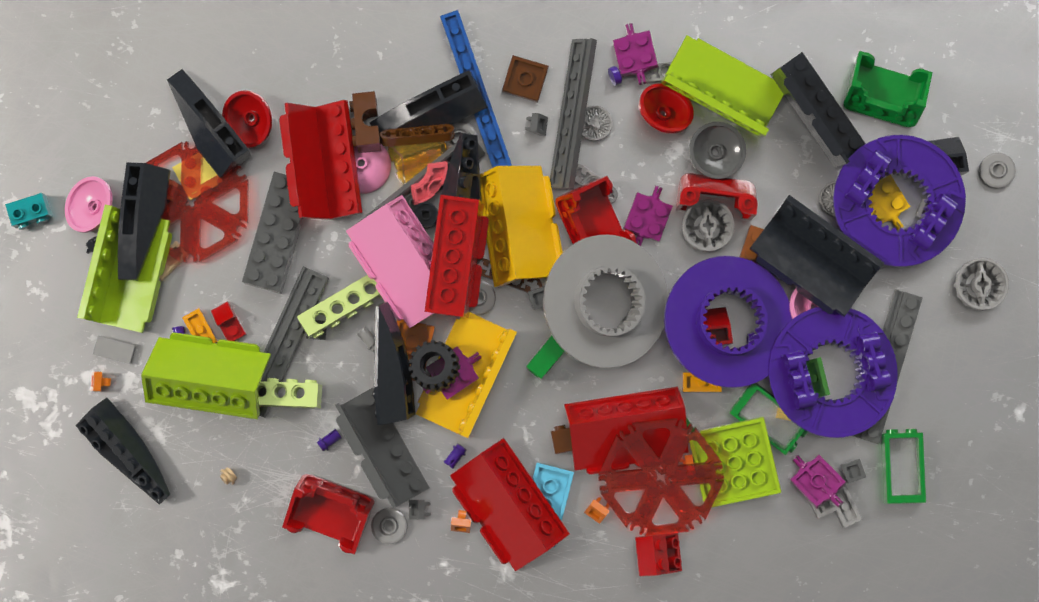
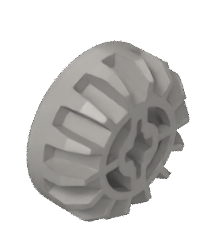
(707, 208)
(981, 268)

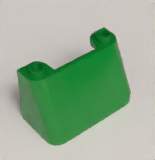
(886, 92)

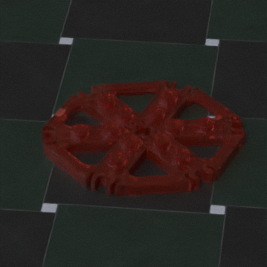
(203, 207)
(652, 492)

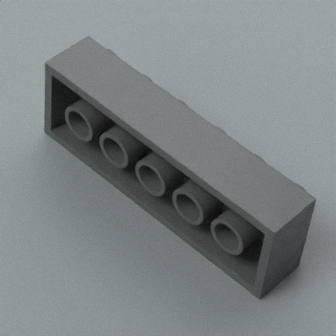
(274, 239)

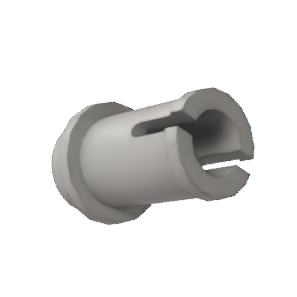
(368, 338)

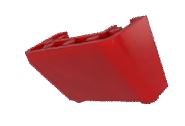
(694, 185)
(589, 212)
(329, 511)

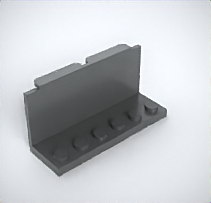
(386, 456)

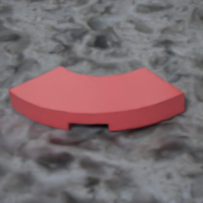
(430, 184)

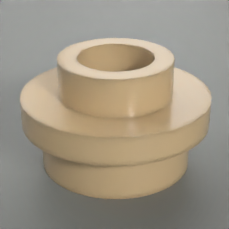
(228, 476)

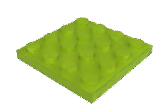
(745, 459)

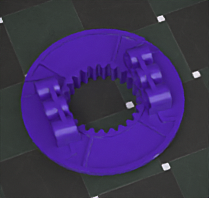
(936, 175)
(688, 333)
(792, 381)

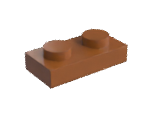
(752, 235)

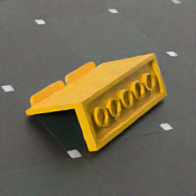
(521, 225)
(463, 408)

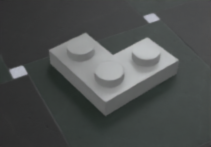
(847, 512)

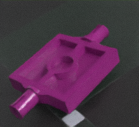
(635, 53)
(648, 216)
(466, 376)
(818, 481)

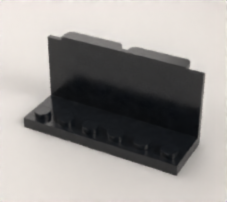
(818, 109)
(815, 257)

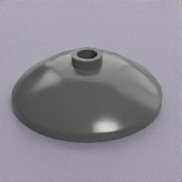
(726, 141)

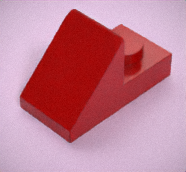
(228, 322)

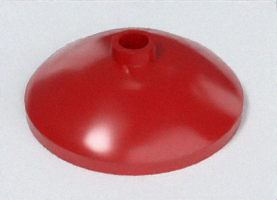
(665, 109)
(239, 114)

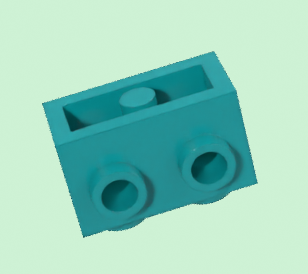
(29, 211)

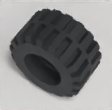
(420, 358)

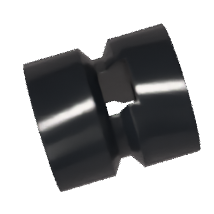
(426, 214)

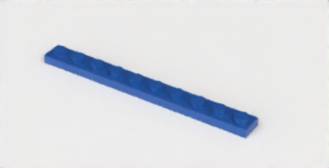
(466, 61)

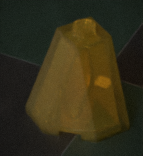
(413, 158)

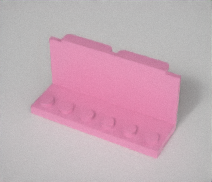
(397, 256)

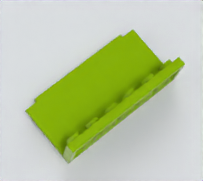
(723, 85)
(116, 301)
(205, 375)

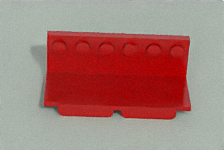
(322, 160)
(456, 247)
(597, 422)
(508, 505)

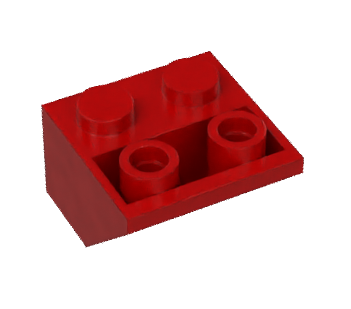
(719, 325)
(658, 554)

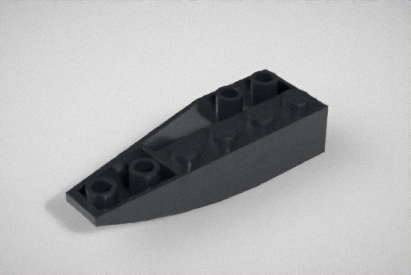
(442, 104)
(208, 128)
(464, 170)
(140, 215)
(392, 376)
(123, 448)

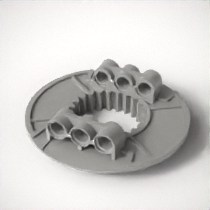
(565, 299)

